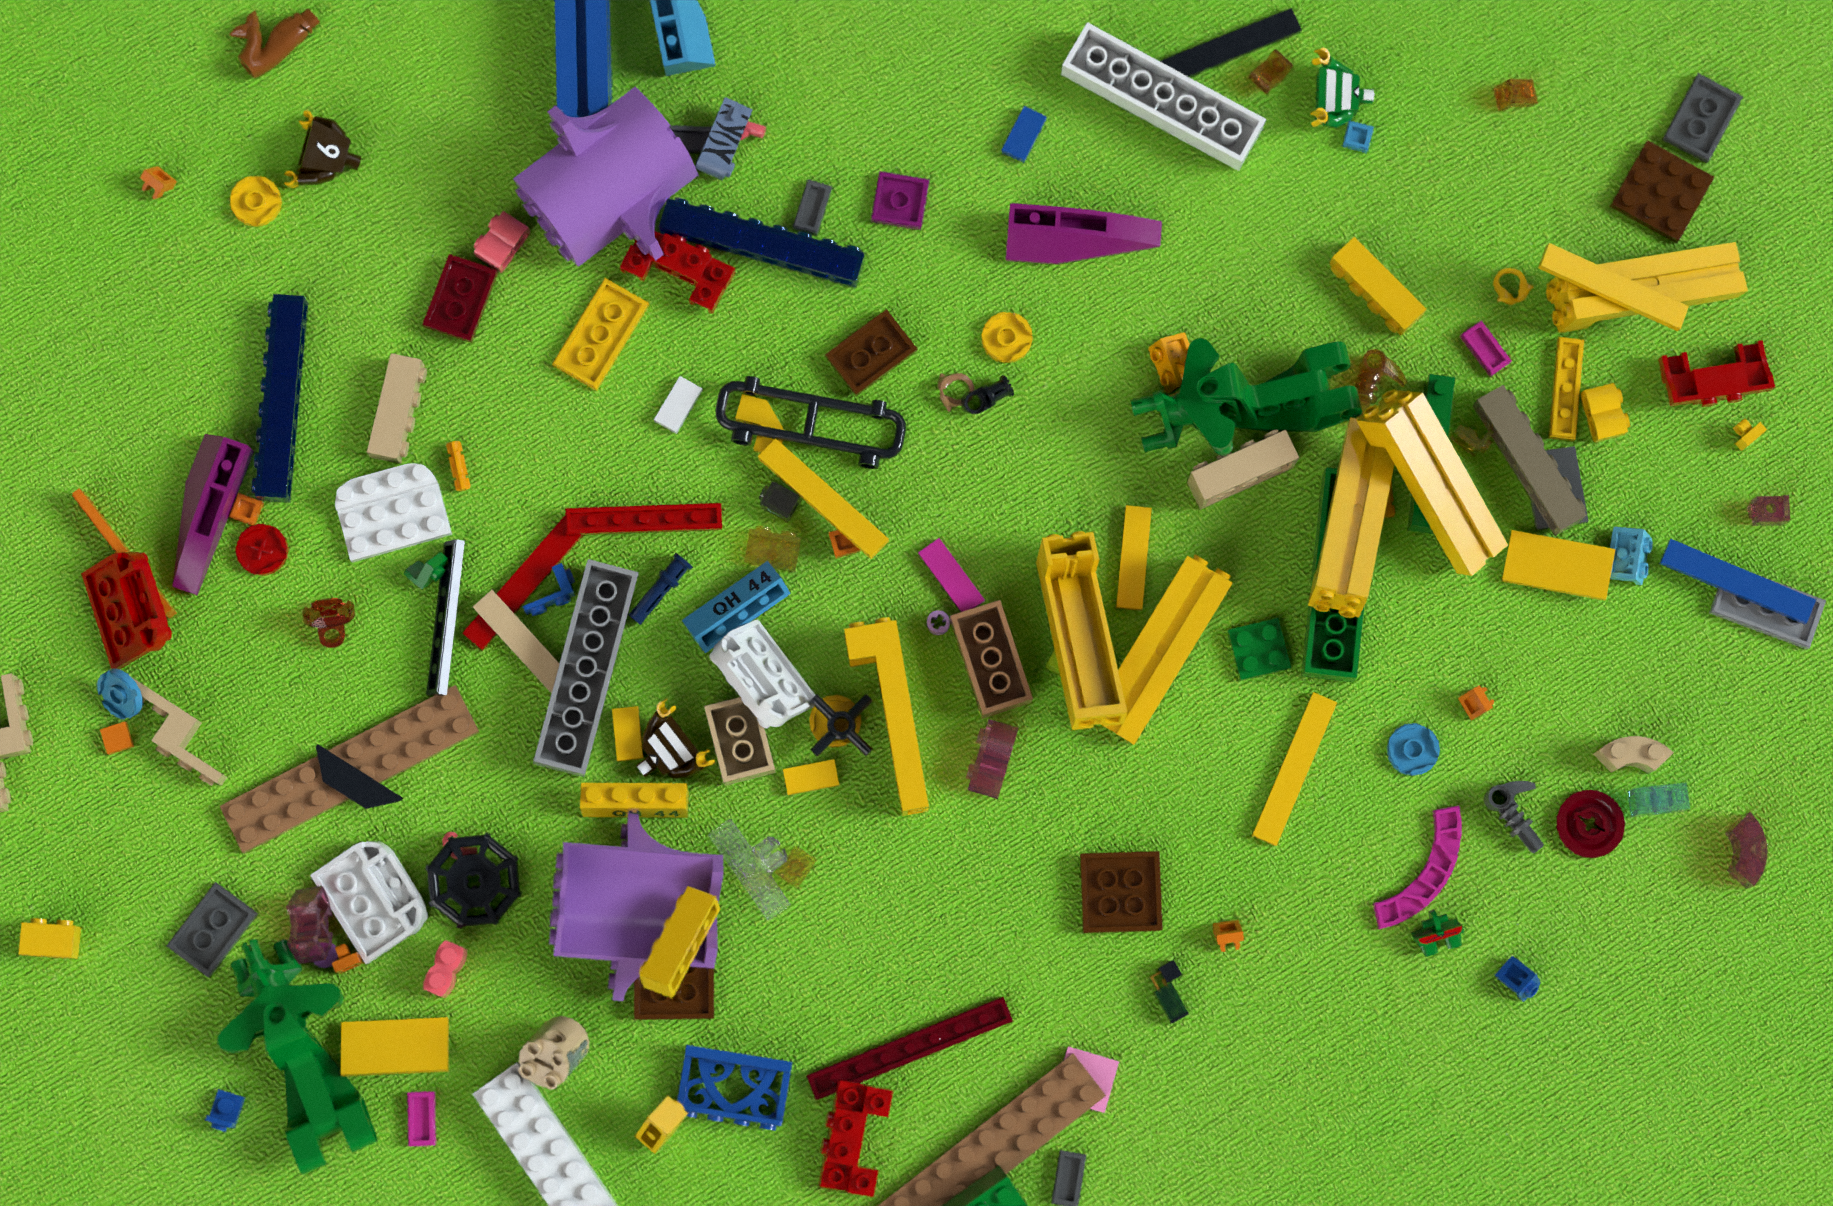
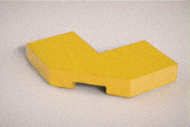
(758, 412)

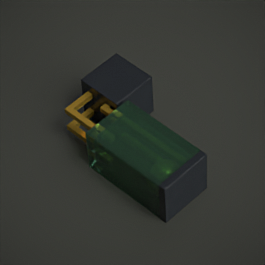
(1168, 996)

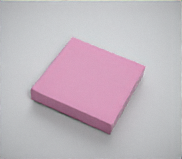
(1100, 1069)

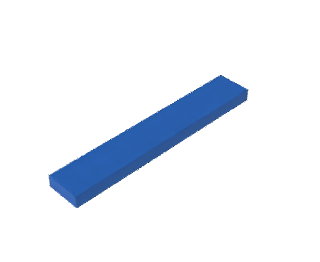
(1737, 581)

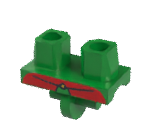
(1436, 929)

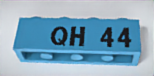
(736, 606)

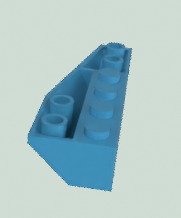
(682, 35)

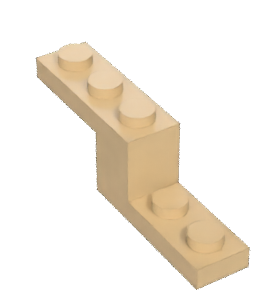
(176, 734)
(16, 738)

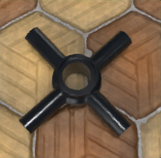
(833, 716)

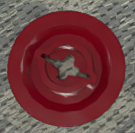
(1607, 817)

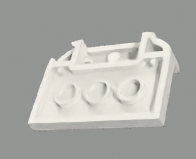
(391, 511)
(762, 675)
(372, 898)

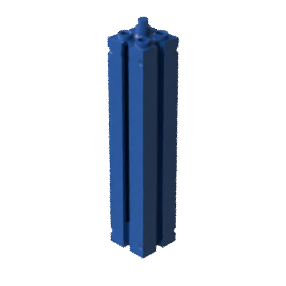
(583, 56)

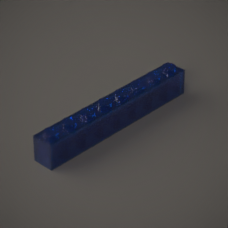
(762, 242)
(281, 398)

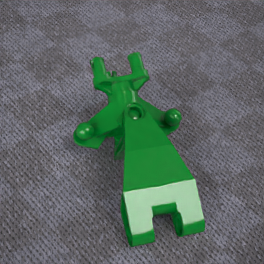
(1225, 401)
(316, 1093)

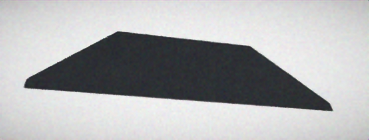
(353, 782)

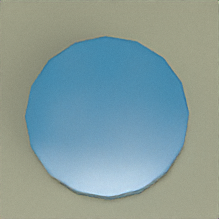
(120, 693)
(1413, 749)

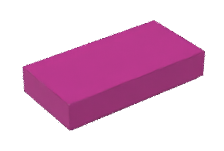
(1485, 348)
(421, 1118)

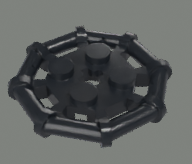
(471, 865)

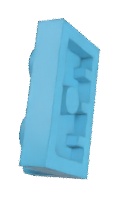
(1630, 554)

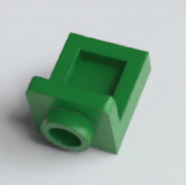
(427, 573)

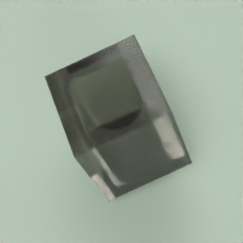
(779, 501)

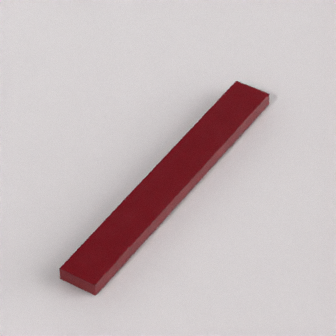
(911, 1047)

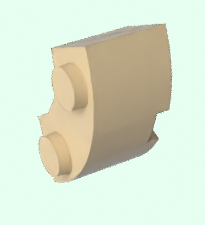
(1633, 752)

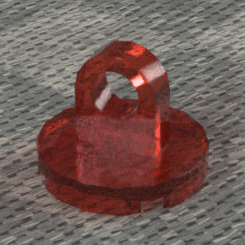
(328, 615)

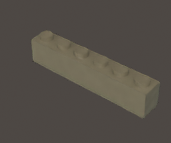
(1529, 460)

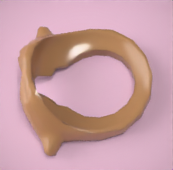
(944, 381)

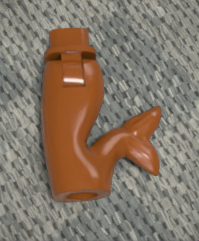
(281, 42)

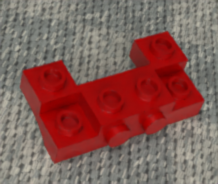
(686, 263)
(1719, 382)
(846, 1134)

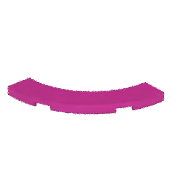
(1433, 875)

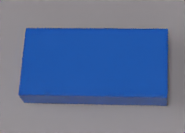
(1024, 134)

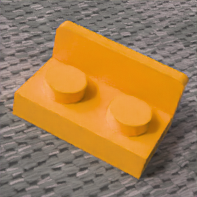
(1169, 359)

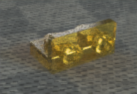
(777, 549)

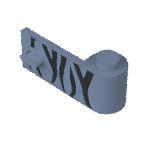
(723, 139)

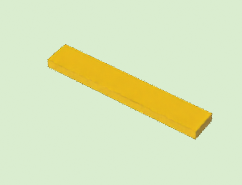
(1613, 287)
(823, 498)
(1294, 769)

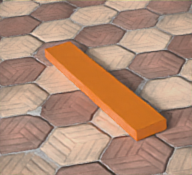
(111, 536)

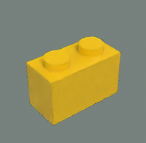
(49, 940)
(661, 1124)

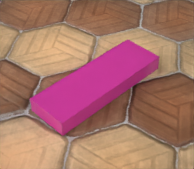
(951, 576)

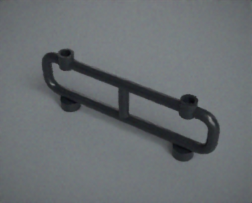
(743, 432)

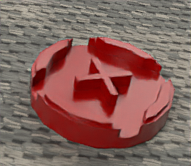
(262, 549)

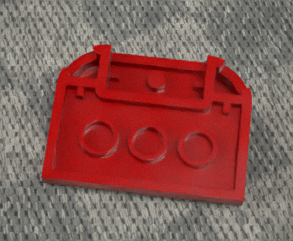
(126, 607)

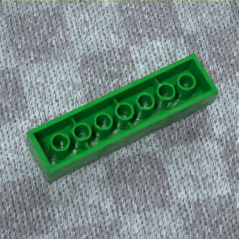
(1330, 639)

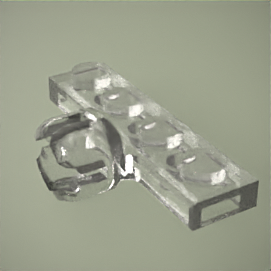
(753, 866)

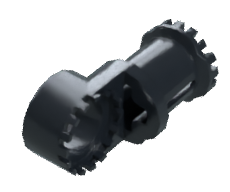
(988, 395)

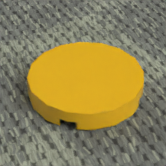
(255, 201)
(1007, 337)
(819, 722)

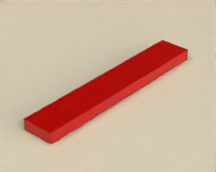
(643, 519)
(526, 579)

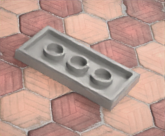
(1766, 621)

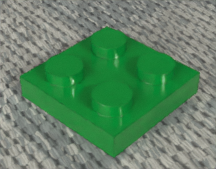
(1259, 649)

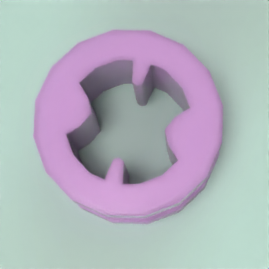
(934, 615)

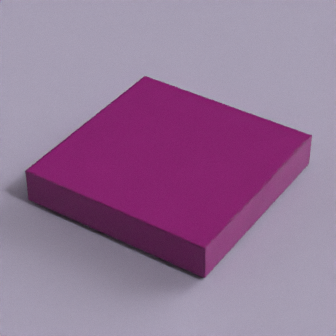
(900, 200)

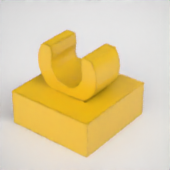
(1748, 433)

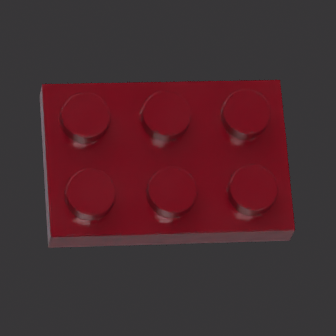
(460, 298)

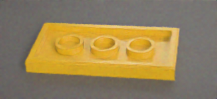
(600, 334)
(1558, 565)
(395, 1046)

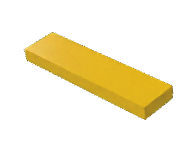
(1566, 389)
(1133, 558)

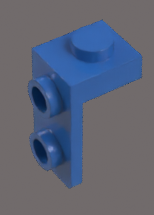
(565, 579)

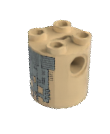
(553, 1052)

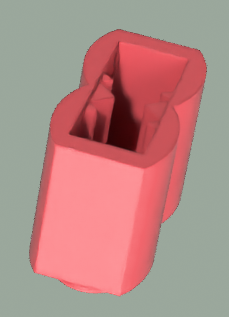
(501, 241)
(448, 962)

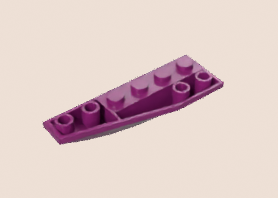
(1075, 234)
(207, 505)

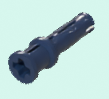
(667, 579)

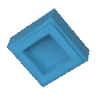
(1357, 136)

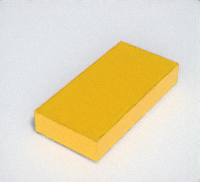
(627, 733)
(811, 777)

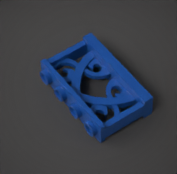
(767, 1071)

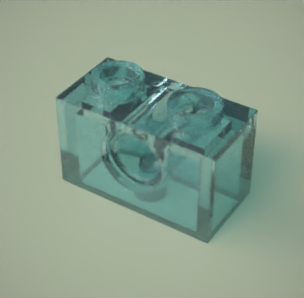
(1658, 800)

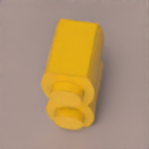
(1604, 412)

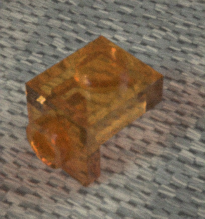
(1271, 72)
(1515, 94)

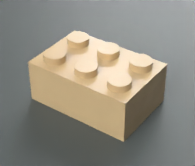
(739, 742)

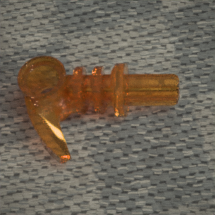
(1372, 377)

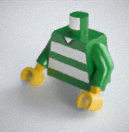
(1337, 92)

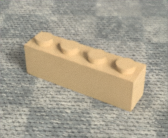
(396, 408)

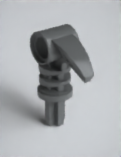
(1509, 812)

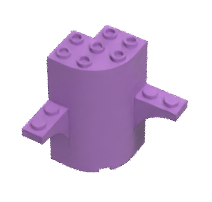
(606, 178)
(619, 897)

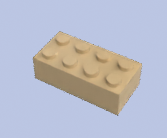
(1242, 469)

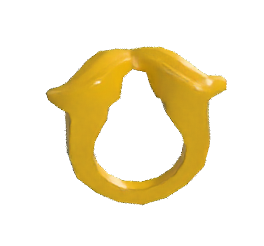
(1504, 295)

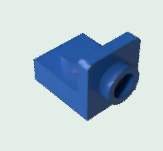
(1518, 978)
(225, 1110)

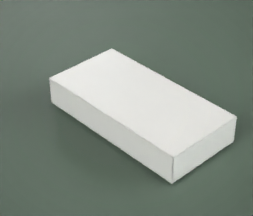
(678, 405)

